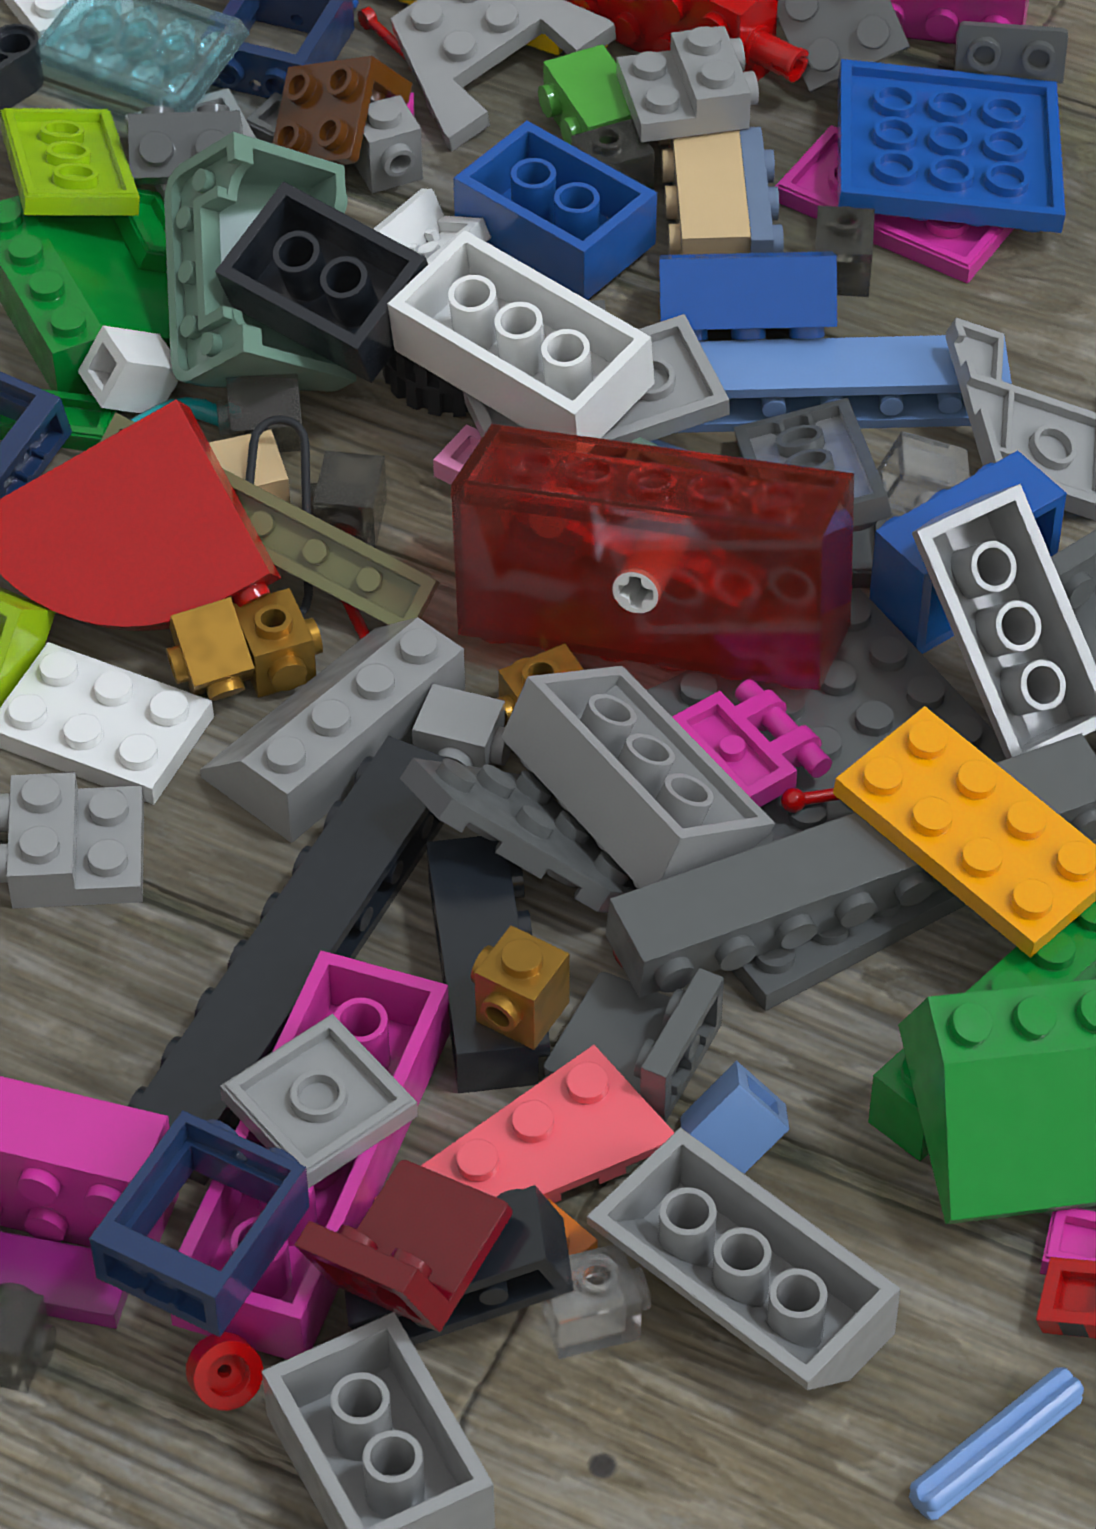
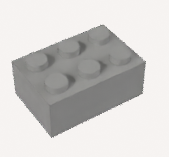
(376, 1435)

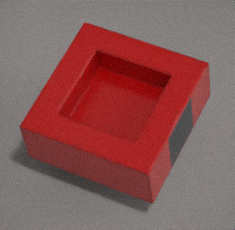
(1069, 1298)

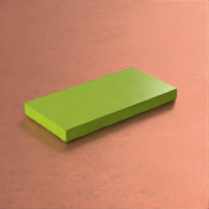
(68, 162)

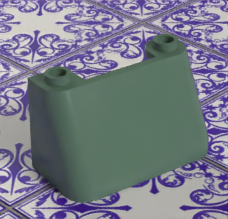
(206, 213)

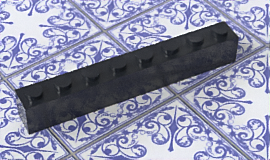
(327, 905)

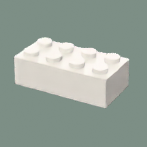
(520, 341)

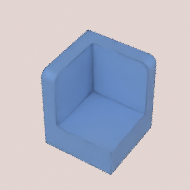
(737, 1118)

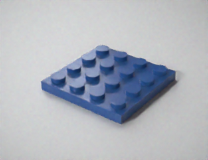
(950, 146)

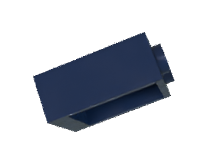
(328, 27)
(35, 436)
(170, 1278)

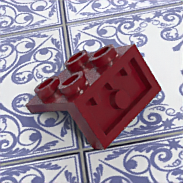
(413, 1244)

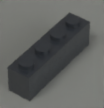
(473, 908)

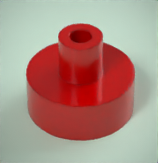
(224, 1371)

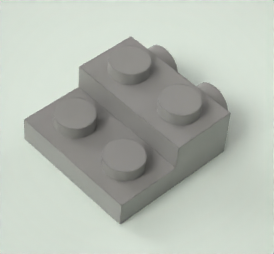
(691, 87)
(71, 842)

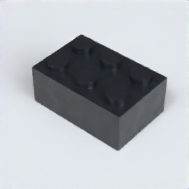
(320, 279)

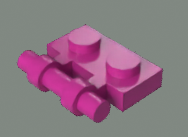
(736, 744)

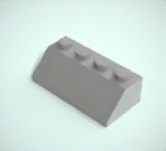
(1011, 620)
(313, 742)
(631, 774)
(750, 1263)

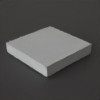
(320, 1099)

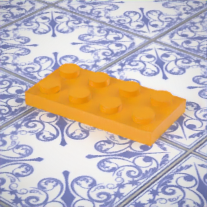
(974, 830)

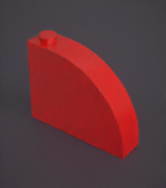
(134, 530)

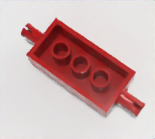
(649, 25)

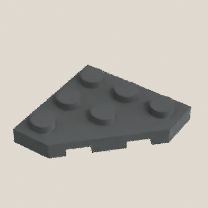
(526, 821)

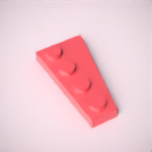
(558, 1134)

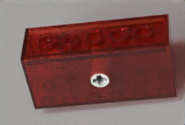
(654, 555)

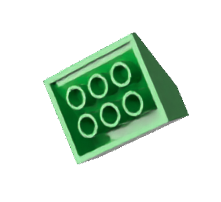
(67, 281)
(1007, 1097)

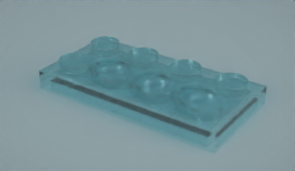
(144, 47)

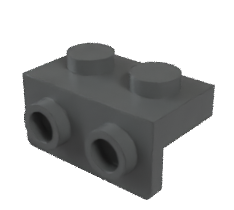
(1011, 50)
(166, 138)

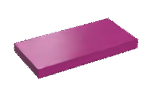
(940, 245)

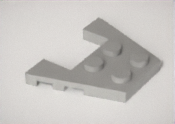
(462, 39)
(1011, 418)

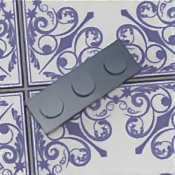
(761, 199)

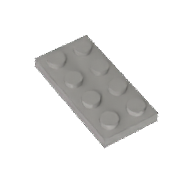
(681, 398)

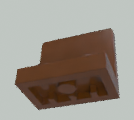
(329, 104)

